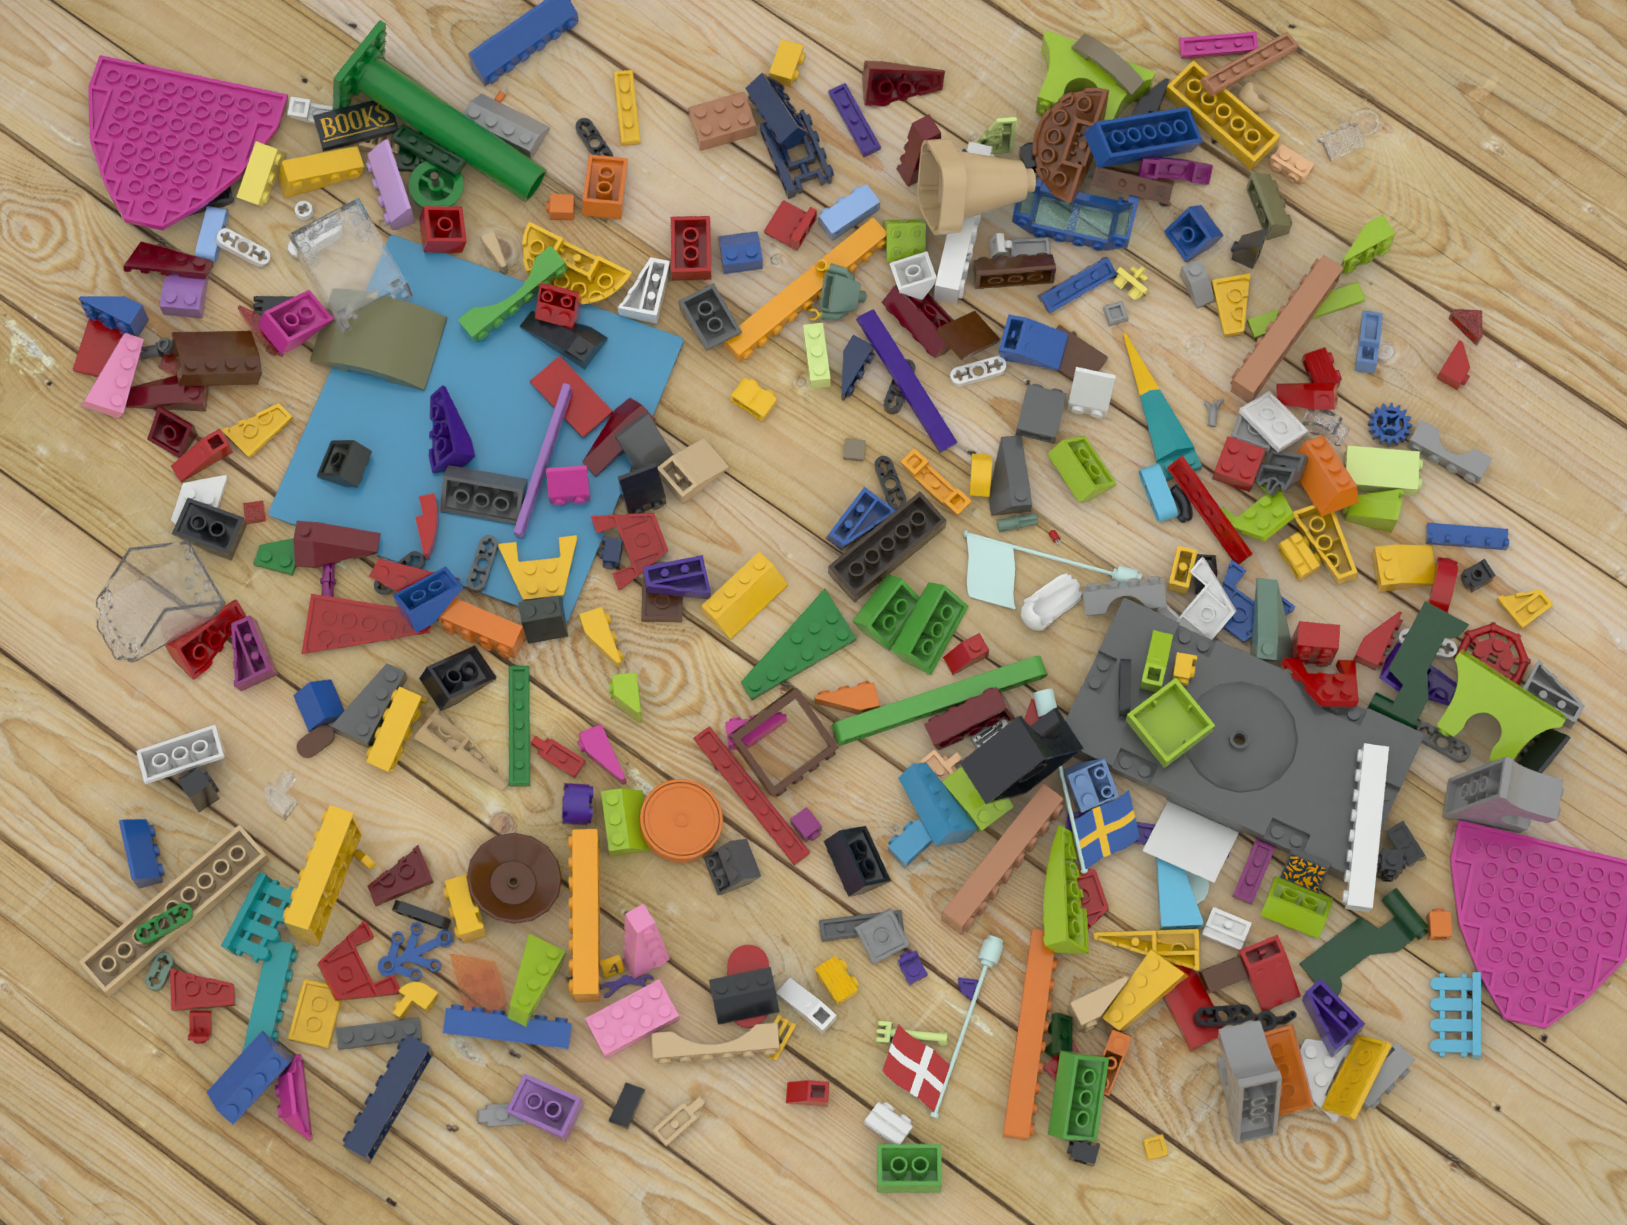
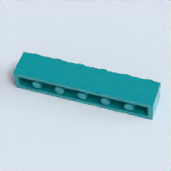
(271, 991)

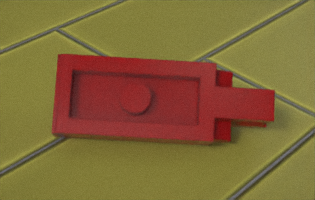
(559, 756)

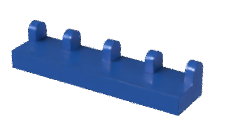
(1077, 285)
(1467, 536)

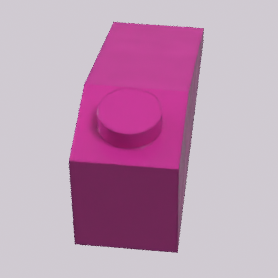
(598, 749)

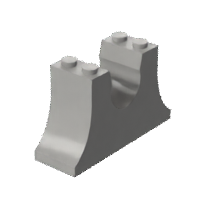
(1503, 796)
(1249, 1081)

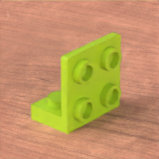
(904, 238)

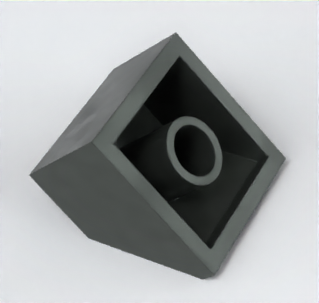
(344, 463)
(543, 619)

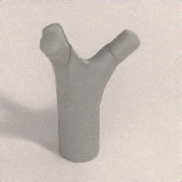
(1213, 409)

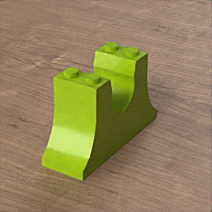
(1072, 73)
(1488, 691)

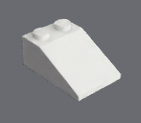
(1091, 392)

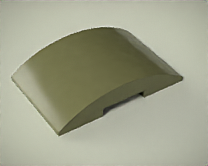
(385, 341)

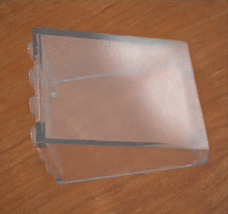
(348, 262)

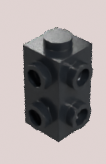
(1390, 864)

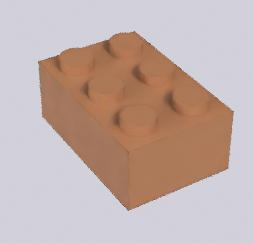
(722, 121)

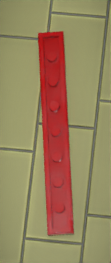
(751, 796)

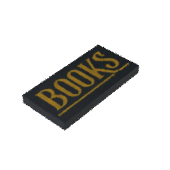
(354, 124)

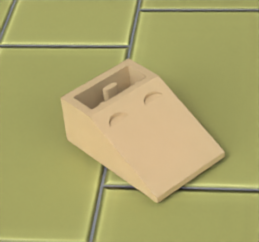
(692, 470)

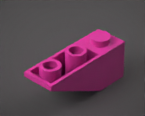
(758, 733)

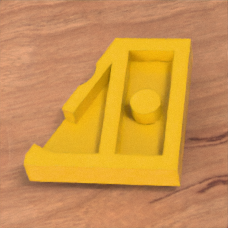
(1525, 607)

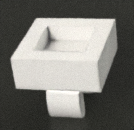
(998, 245)

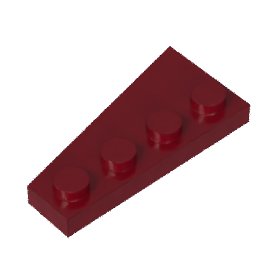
(167, 261)

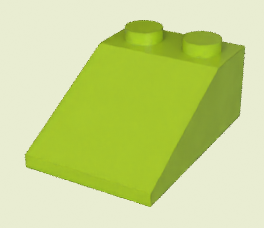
(971, 801)

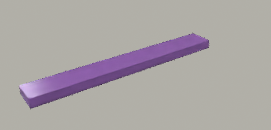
(543, 461)

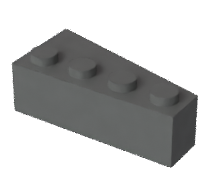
(366, 712)

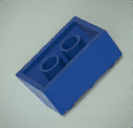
(141, 852)

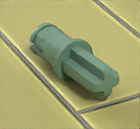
(1017, 522)

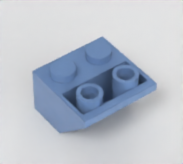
(1090, 784)

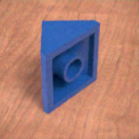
(319, 703)

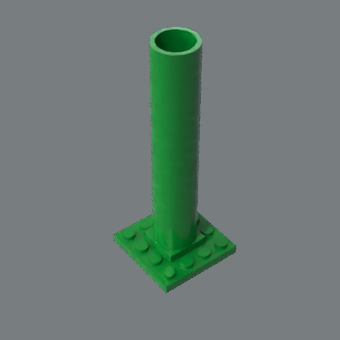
(374, 77)

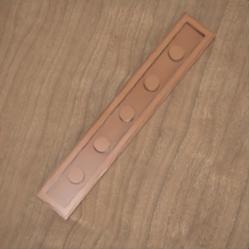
(1249, 64)

